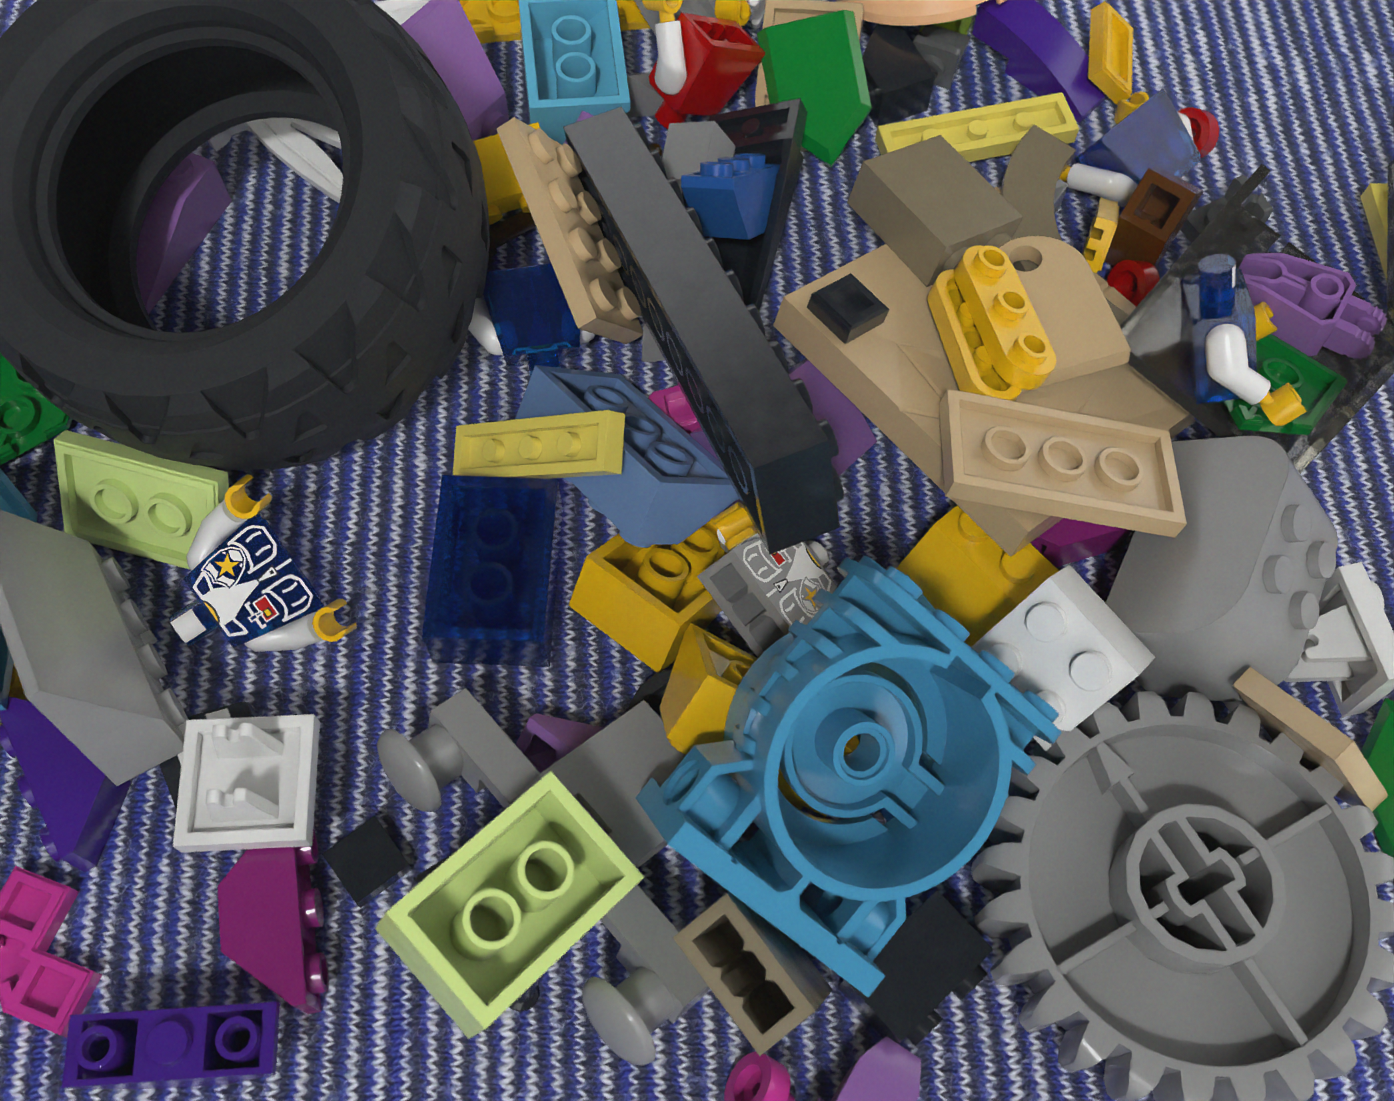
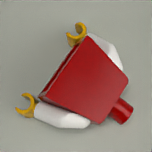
(700, 58)

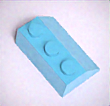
(572, 61)

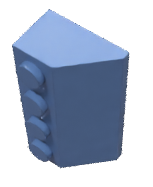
(666, 477)

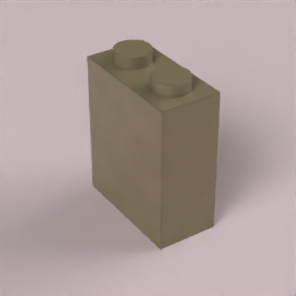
(931, 206)
(753, 970)

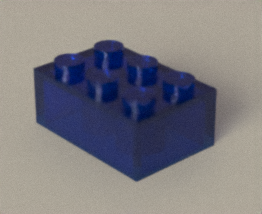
(494, 571)

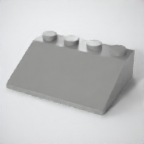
(84, 650)

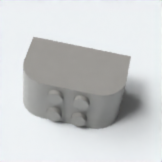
(1236, 579)

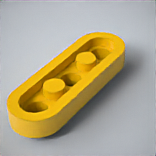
(1004, 317)
(963, 343)

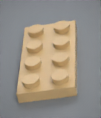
(570, 233)
(1059, 463)

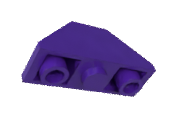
(63, 783)
(172, 1047)

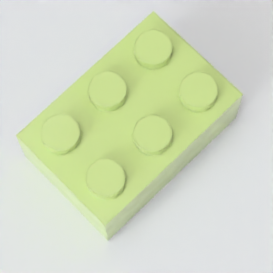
(508, 904)

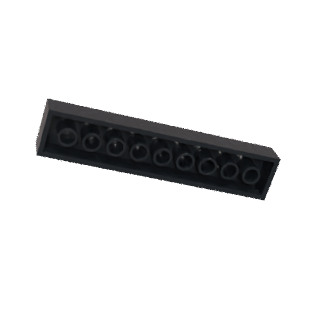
(709, 338)

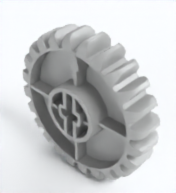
(1208, 997)

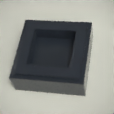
(847, 308)
(367, 862)

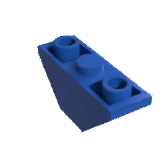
(732, 195)

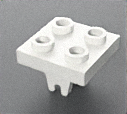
(1350, 642)
(247, 783)

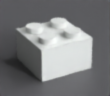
(1067, 648)

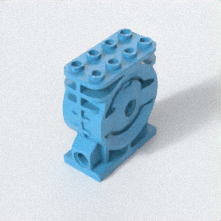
(798, 715)

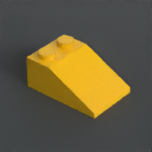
(649, 593)

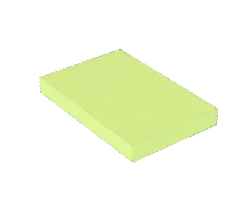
(133, 498)

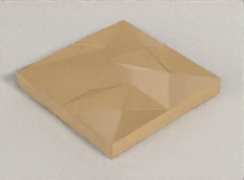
(903, 372)

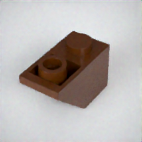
(1152, 217)

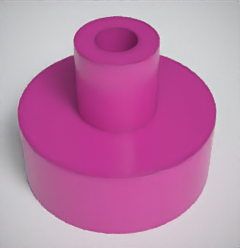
(758, 1080)

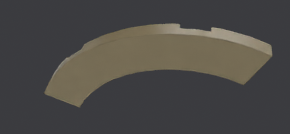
(1031, 189)

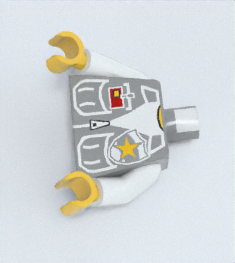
(762, 590)

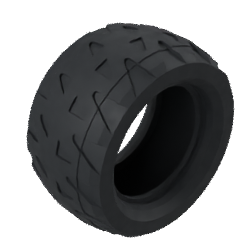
(97, 120)

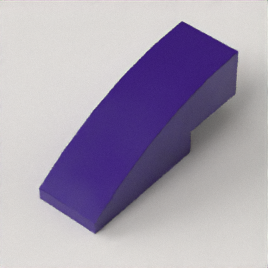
(1039, 52)

